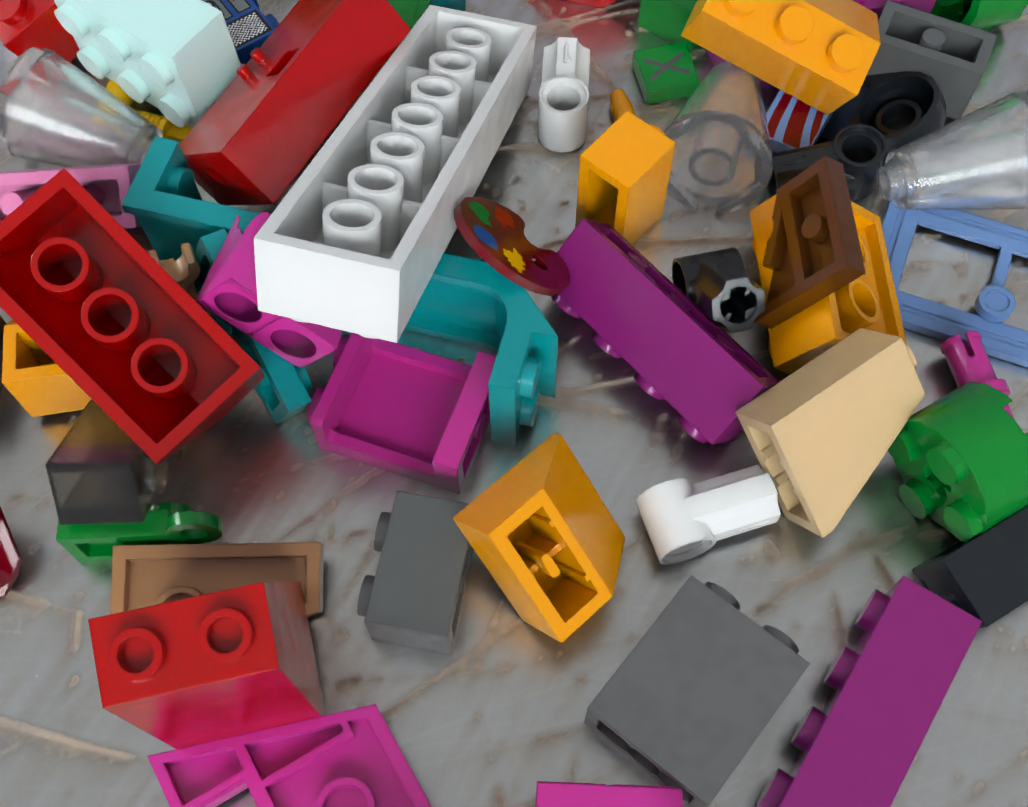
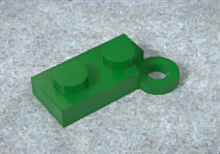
(163, 525)

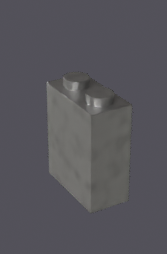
(696, 691)

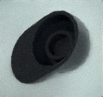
(896, 105)

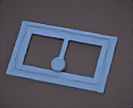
(992, 304)

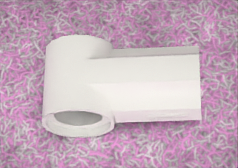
(564, 95)
(691, 517)

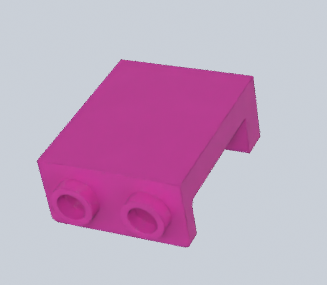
(403, 410)

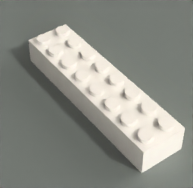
(382, 192)

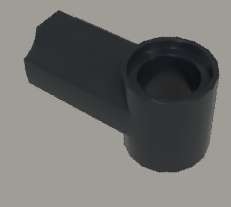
(856, 146)
(720, 287)

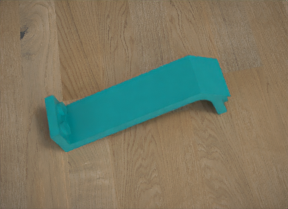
(460, 304)

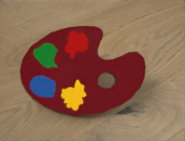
(500, 241)

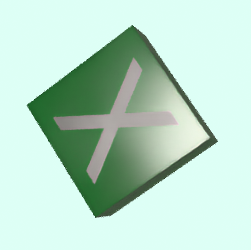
(665, 72)

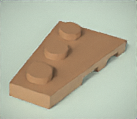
(180, 571)

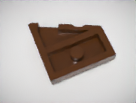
(811, 242)

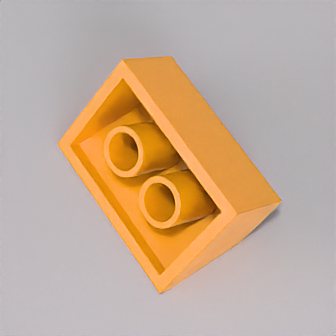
(799, 46)
(863, 303)

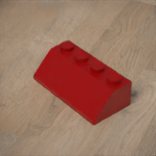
(117, 320)

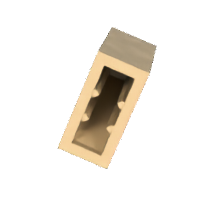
(833, 424)

